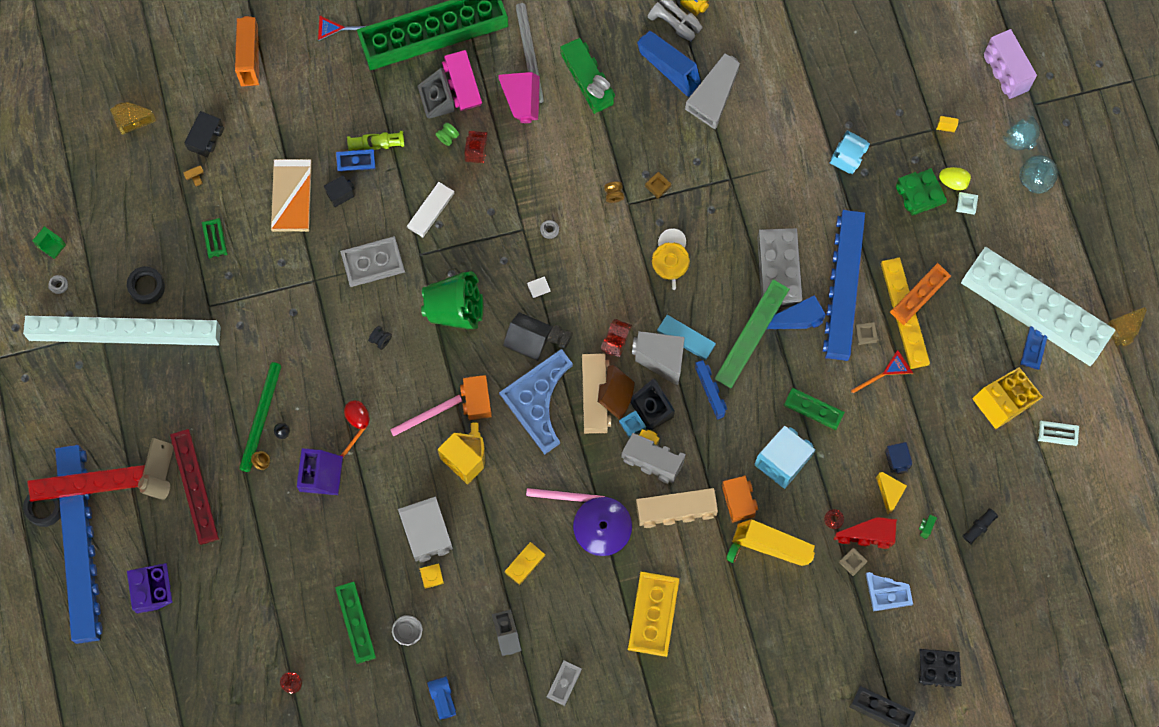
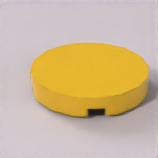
(670, 260)

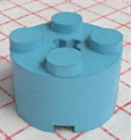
(849, 152)

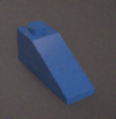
(799, 316)

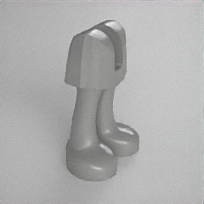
(685, 28)

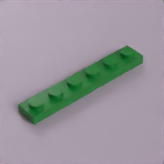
(752, 333)

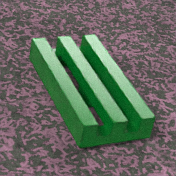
(217, 252)

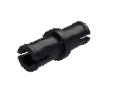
(980, 526)

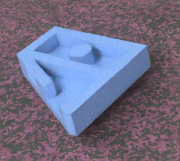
(887, 593)

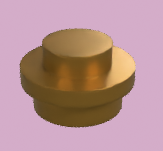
(260, 460)

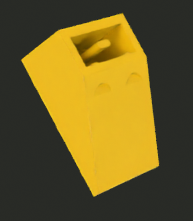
(1007, 397)

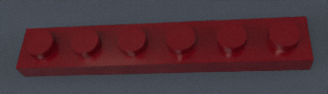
(194, 487)

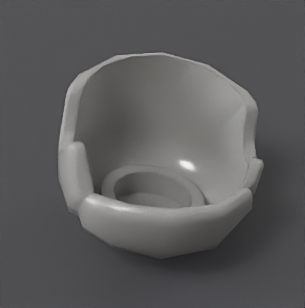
(407, 630)

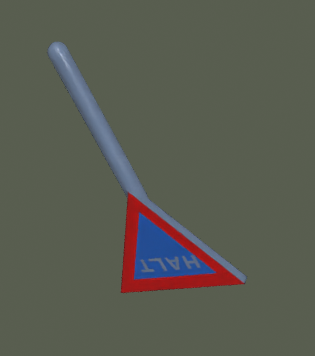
(329, 27)

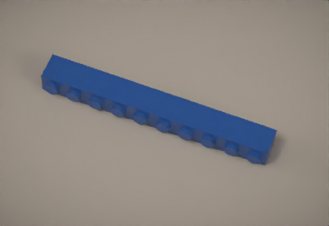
(78, 551)

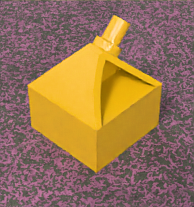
(464, 453)

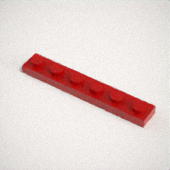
(84, 483)

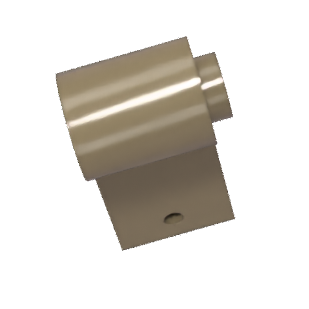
(156, 470)

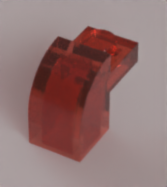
(476, 147)
(616, 338)

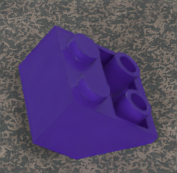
(319, 472)
(149, 588)

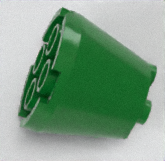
(454, 301)

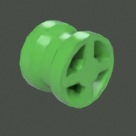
(447, 134)

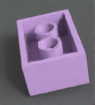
(1009, 64)

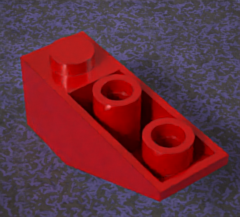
(874, 531)

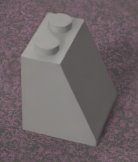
(660, 354)
(425, 529)

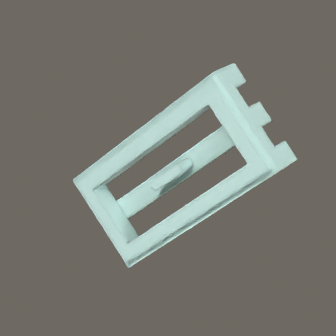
(1042, 431)

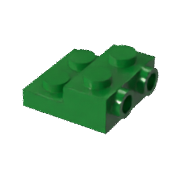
(920, 191)

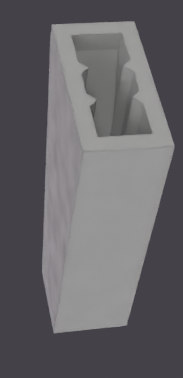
(712, 94)

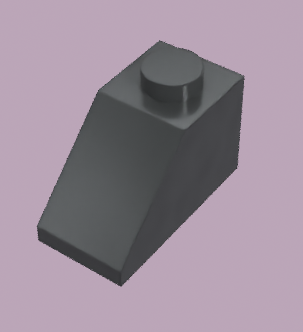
(506, 632)

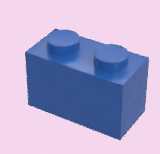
(355, 160)

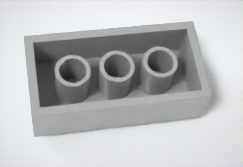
(780, 261)

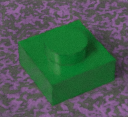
(927, 526)

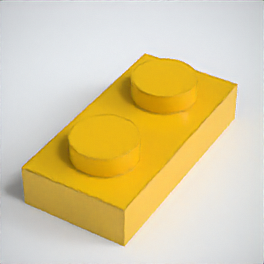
(524, 563)

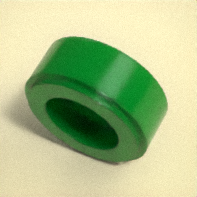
(733, 552)

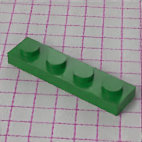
(355, 622)

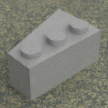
(653, 458)

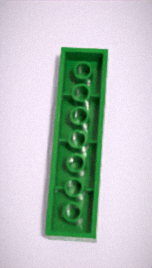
(429, 30)

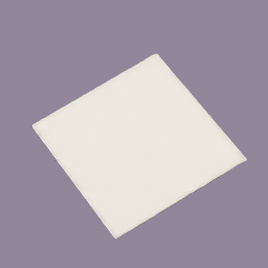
(538, 287)

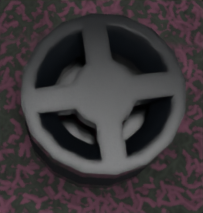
(380, 337)

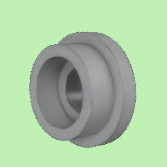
(549, 224)
(58, 279)

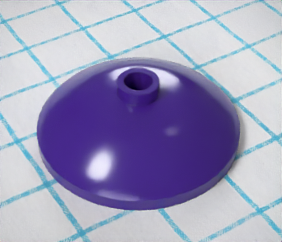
(597, 540)

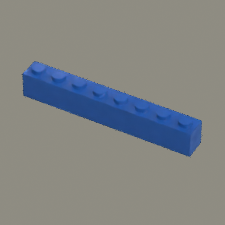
(845, 285)

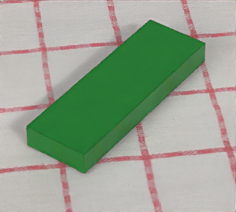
(814, 408)

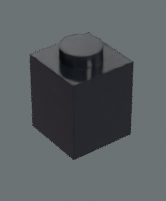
(339, 191)

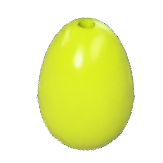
(955, 178)

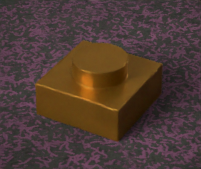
(658, 185)

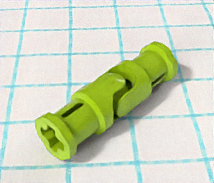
(378, 140)

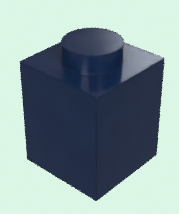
(898, 458)

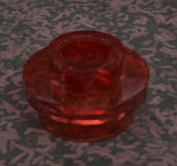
(834, 525)

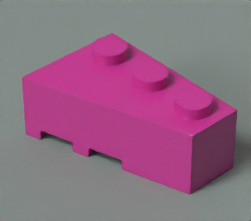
(461, 80)

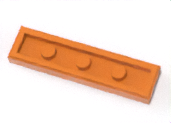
(920, 294)

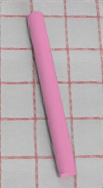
(426, 415)
(560, 495)

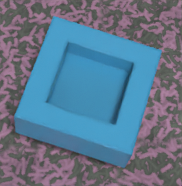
(632, 424)

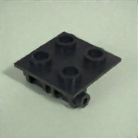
(940, 668)

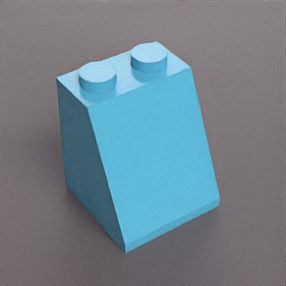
(784, 456)

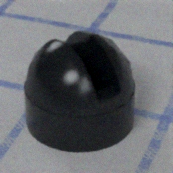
(282, 434)

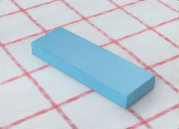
(693, 340)

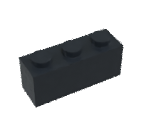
(881, 708)

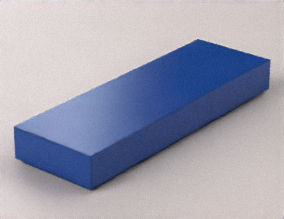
(1033, 349)

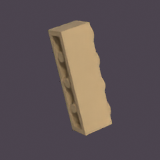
(594, 373)
(676, 507)

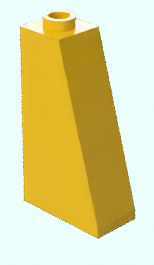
(773, 542)

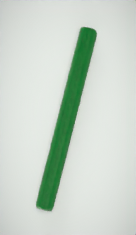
(260, 416)

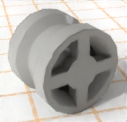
(598, 86)

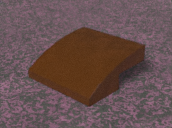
(616, 392)

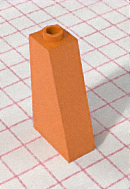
(247, 51)

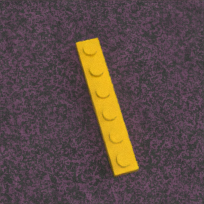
(910, 332)

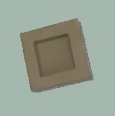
(866, 333)
(853, 561)

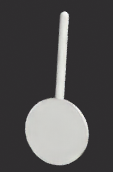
(671, 236)

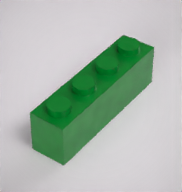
(583, 70)

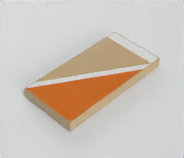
(291, 195)

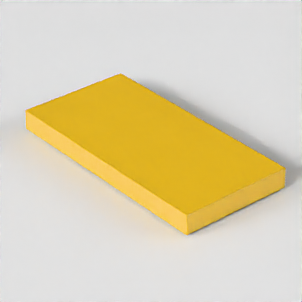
(653, 614)

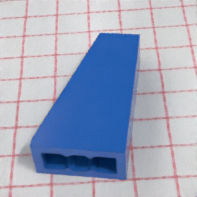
(670, 62)

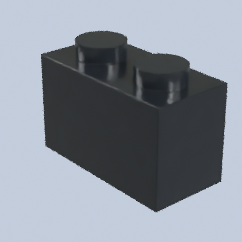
(204, 134)

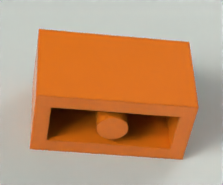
(477, 397)
(739, 498)

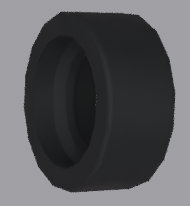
(137, 274)
(42, 522)

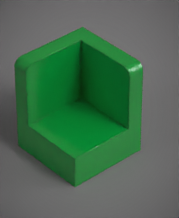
(49, 242)

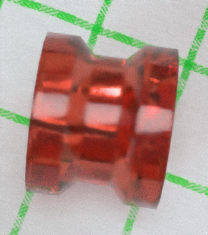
(292, 686)

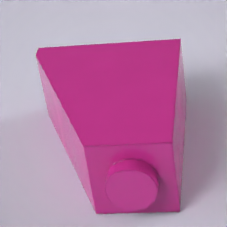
(522, 94)

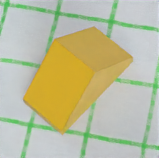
(890, 490)

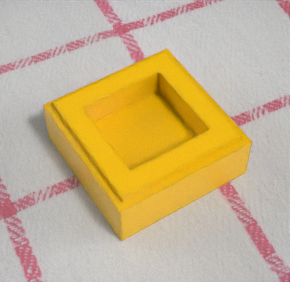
(947, 124)

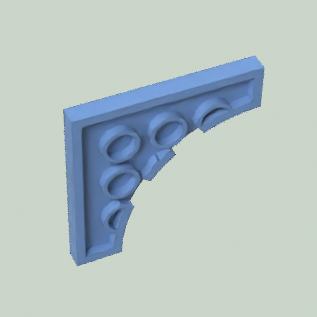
(531, 397)

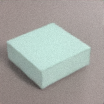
(967, 203)

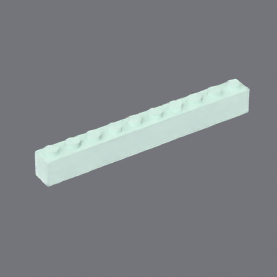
(122, 330)

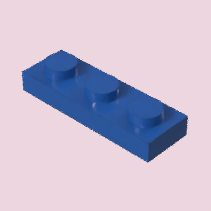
(711, 389)

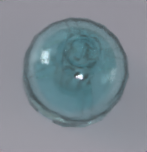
(1023, 134)
(1038, 174)

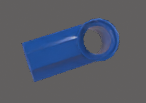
(440, 692)

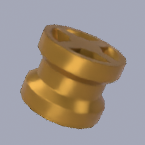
(614, 192)

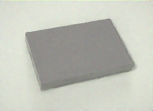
(372, 261)

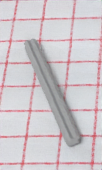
(528, 43)

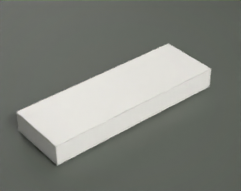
(430, 209)

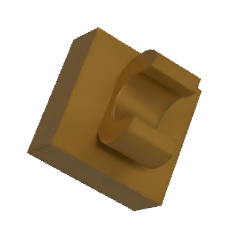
(194, 175)

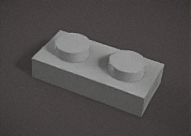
(564, 683)

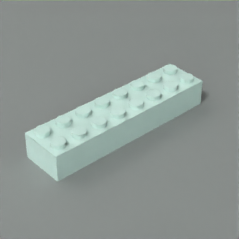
(1038, 306)

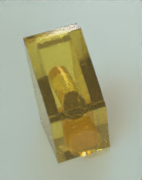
(131, 117)
(1127, 327)

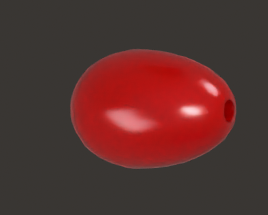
(357, 414)

